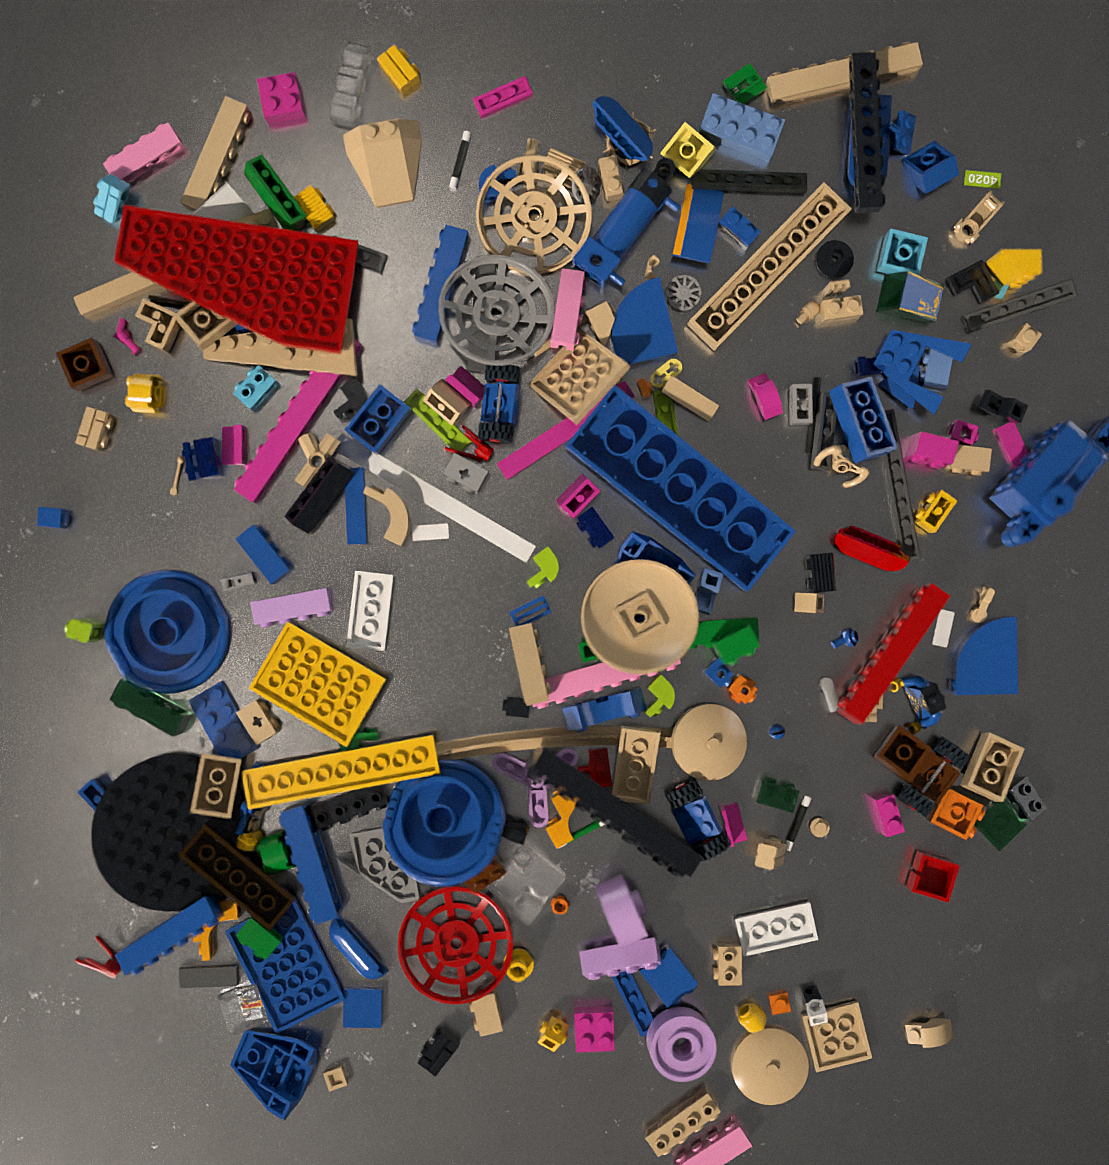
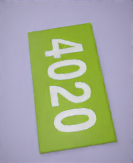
(982, 179)

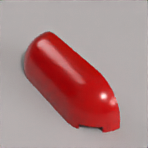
(871, 548)

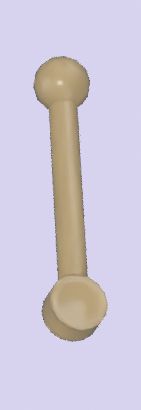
(174, 491)

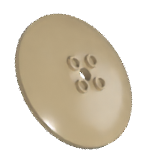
(632, 590)

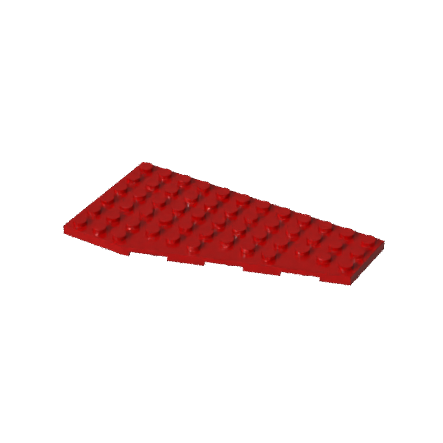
(261, 277)

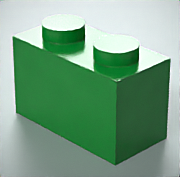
(259, 938)

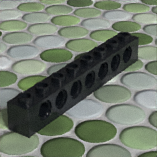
(866, 63)

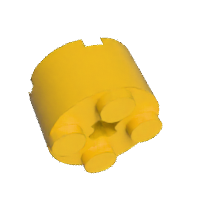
(145, 393)

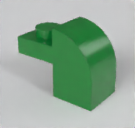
(368, 734)

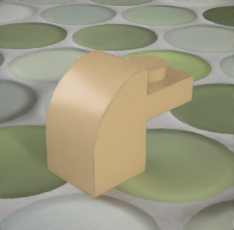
(930, 1034)

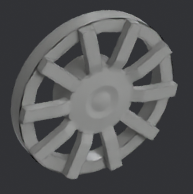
(588, 183)
(683, 292)

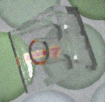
(242, 1009)

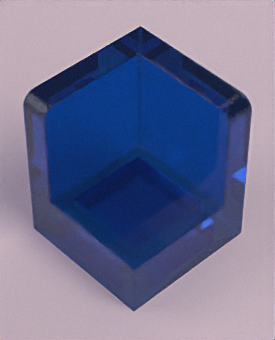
(865, 368)

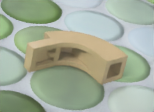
(400, 518)

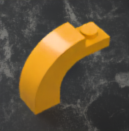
(206, 947)

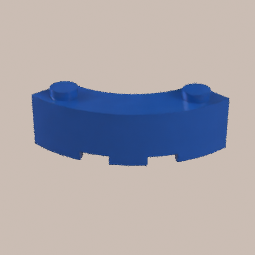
(604, 708)

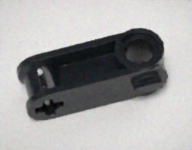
(515, 831)

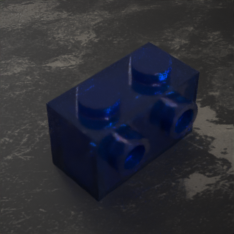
(595, 528)

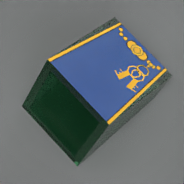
(910, 297)

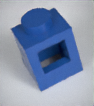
(712, 670)

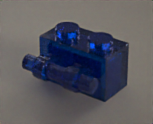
(207, 459)

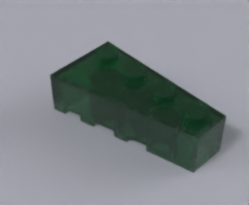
(150, 708)

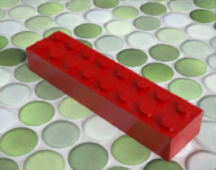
(892, 653)

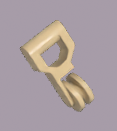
(979, 613)
(255, 825)

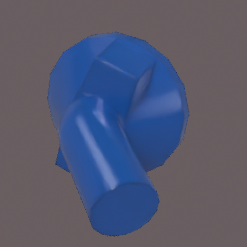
(849, 637)

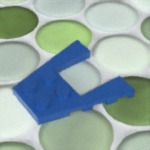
(902, 354)

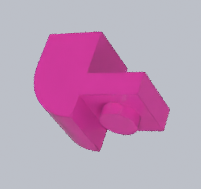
(766, 396)

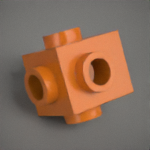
(736, 686)

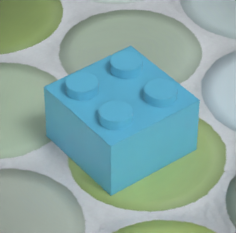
(901, 252)

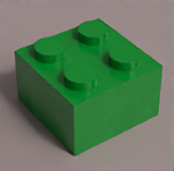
(735, 644)

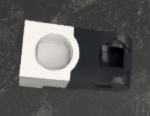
(814, 1005)

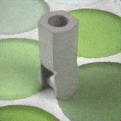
(239, 580)
(829, 693)

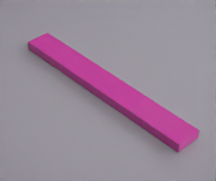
(546, 442)

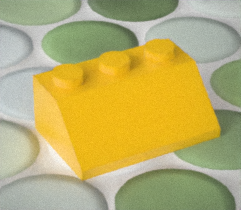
(1015, 266)

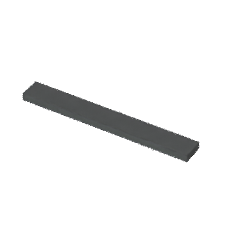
(899, 495)

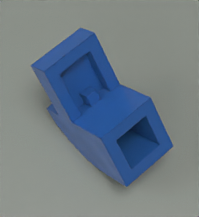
(504, 177)

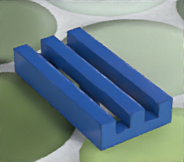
(516, 619)

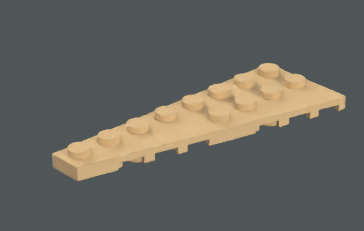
(258, 350)

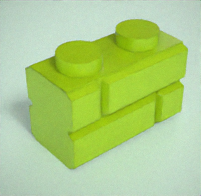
(84, 630)

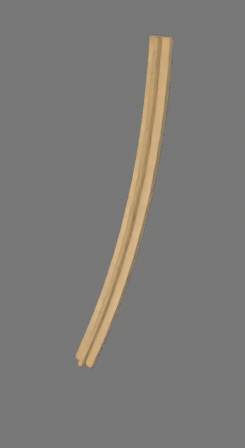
(538, 738)

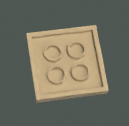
(840, 1039)

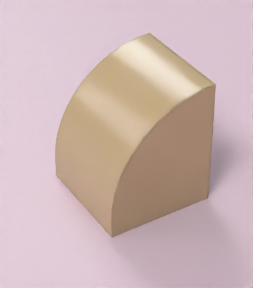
(809, 602)

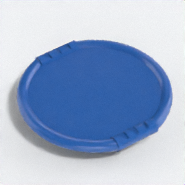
(167, 631)
(444, 824)

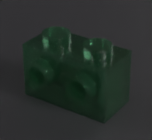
(776, 795)

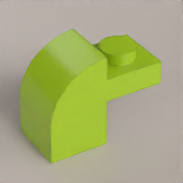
(549, 567)
(665, 695)

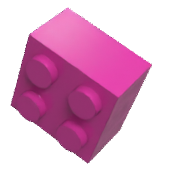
(281, 98)
(932, 449)
(594, 1029)

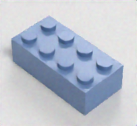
(741, 127)

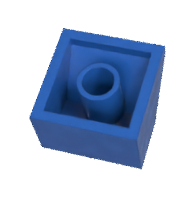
(931, 166)

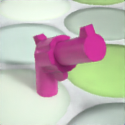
(124, 336)

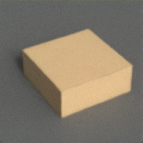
(335, 1078)

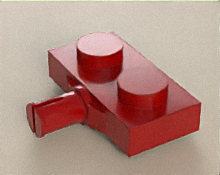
(598, 767)

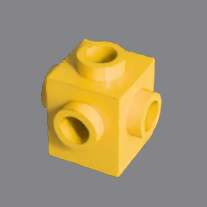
(553, 1033)

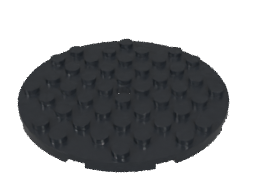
(132, 838)

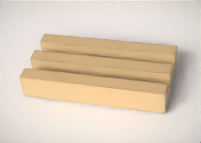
(836, 287)

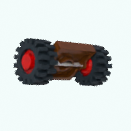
(934, 776)

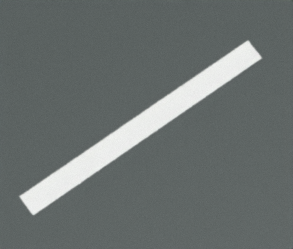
(435, 498)

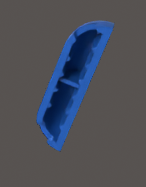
(622, 129)
(355, 950)

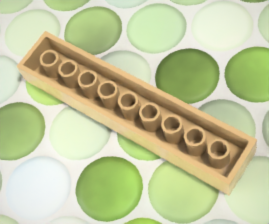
(769, 266)

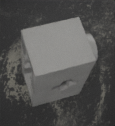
(800, 404)
(476, 473)

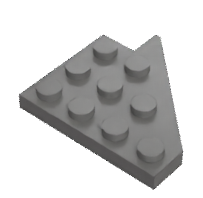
(374, 863)

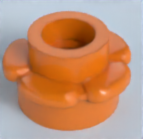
(560, 910)

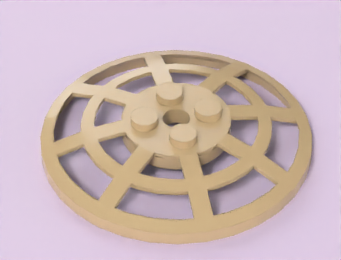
(534, 200)

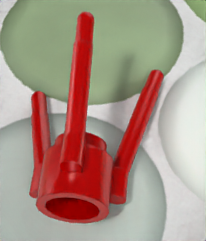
(483, 450)
(110, 968)

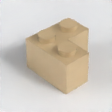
(163, 323)

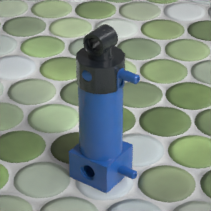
(625, 224)

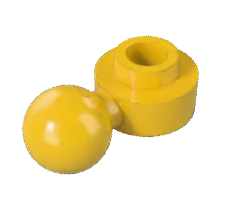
(249, 840)

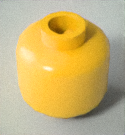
(752, 1017)

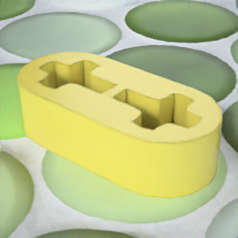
(662, 370)

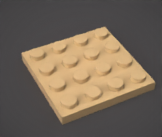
(579, 377)

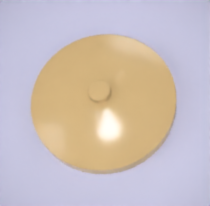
(709, 742)
(770, 1065)

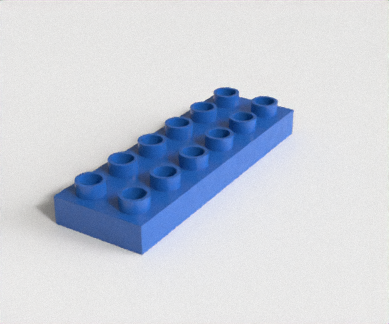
(680, 488)

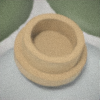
(819, 827)

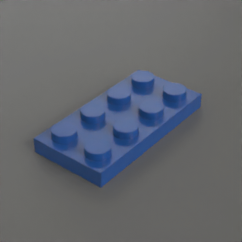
(221, 723)

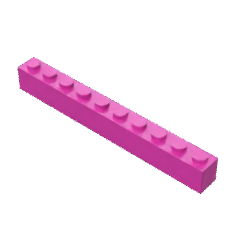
(285, 435)

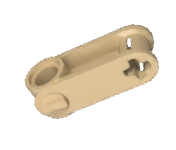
(977, 218)

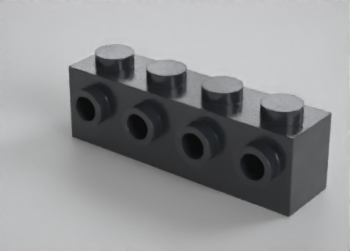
(319, 494)
(348, 805)

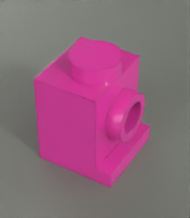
(970, 431)

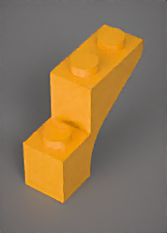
(558, 828)

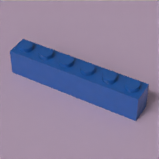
(448, 259)
(169, 935)

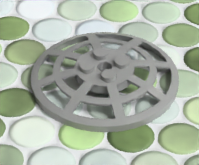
(497, 300)

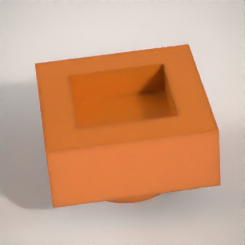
(644, 388)
(779, 1003)

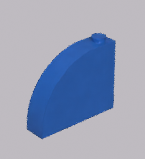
(643, 326)
(987, 660)

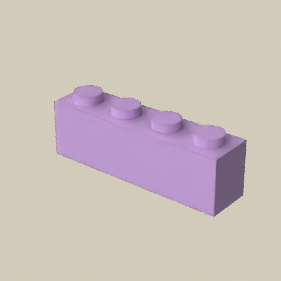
(291, 606)
(614, 959)

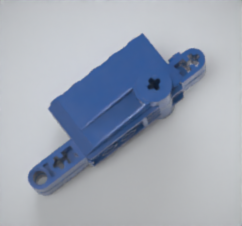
(1050, 478)

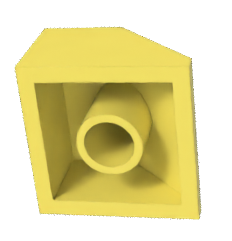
(688, 150)

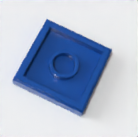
(362, 1007)

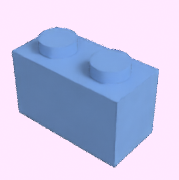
(935, 371)

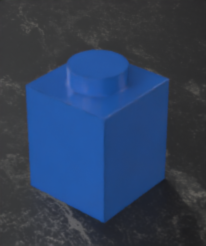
(52, 517)

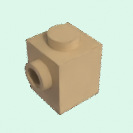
(1024, 338)

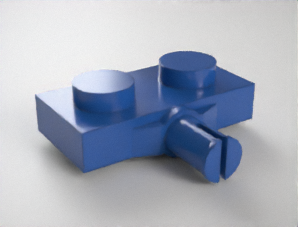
(902, 132)

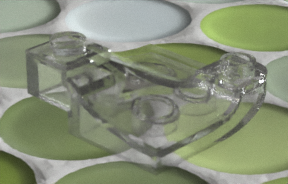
(526, 884)

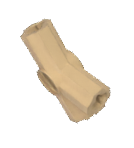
(312, 450)

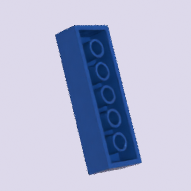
(311, 862)

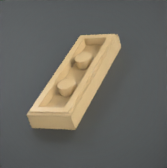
(689, 398)

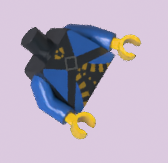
(925, 700)

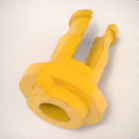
(520, 965)

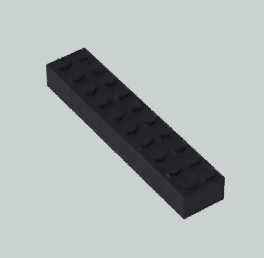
(613, 812)

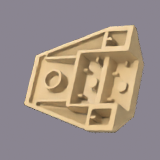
(386, 159)

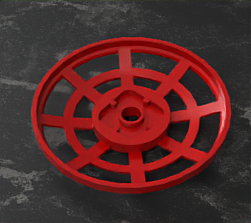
(447, 954)

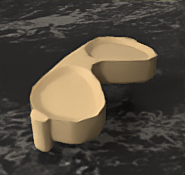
(652, 262)

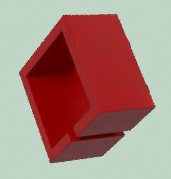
(933, 876)

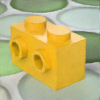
(935, 511)

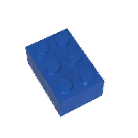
(378, 419)

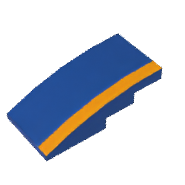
(698, 224)

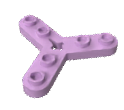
(537, 792)

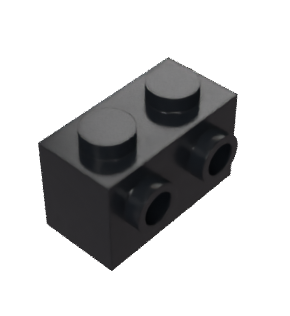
(1024, 800)

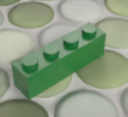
(274, 193)
(712, 629)

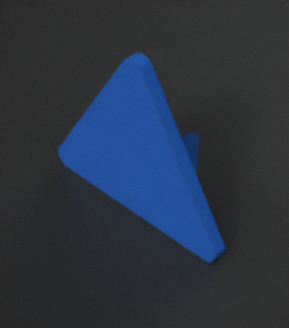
(899, 393)

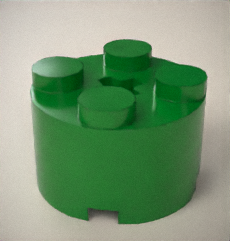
(275, 853)

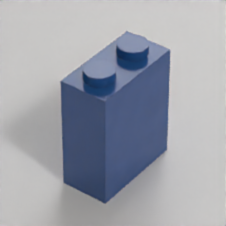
(671, 978)

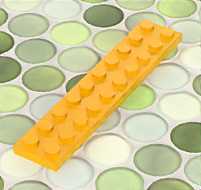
(340, 771)

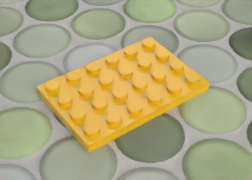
(317, 684)

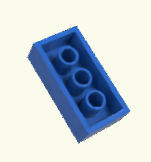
(863, 419)

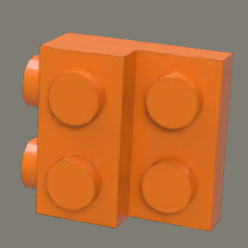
(958, 814)

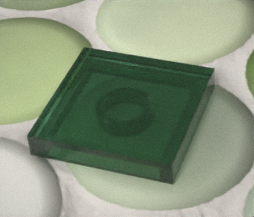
(999, 825)

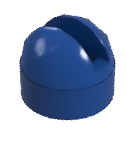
(776, 727)

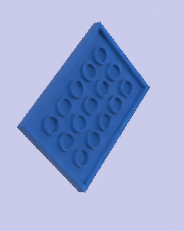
(296, 975)

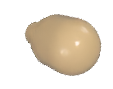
(808, 312)

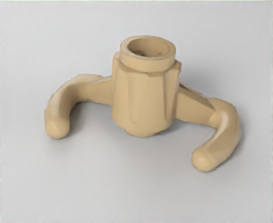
(843, 462)

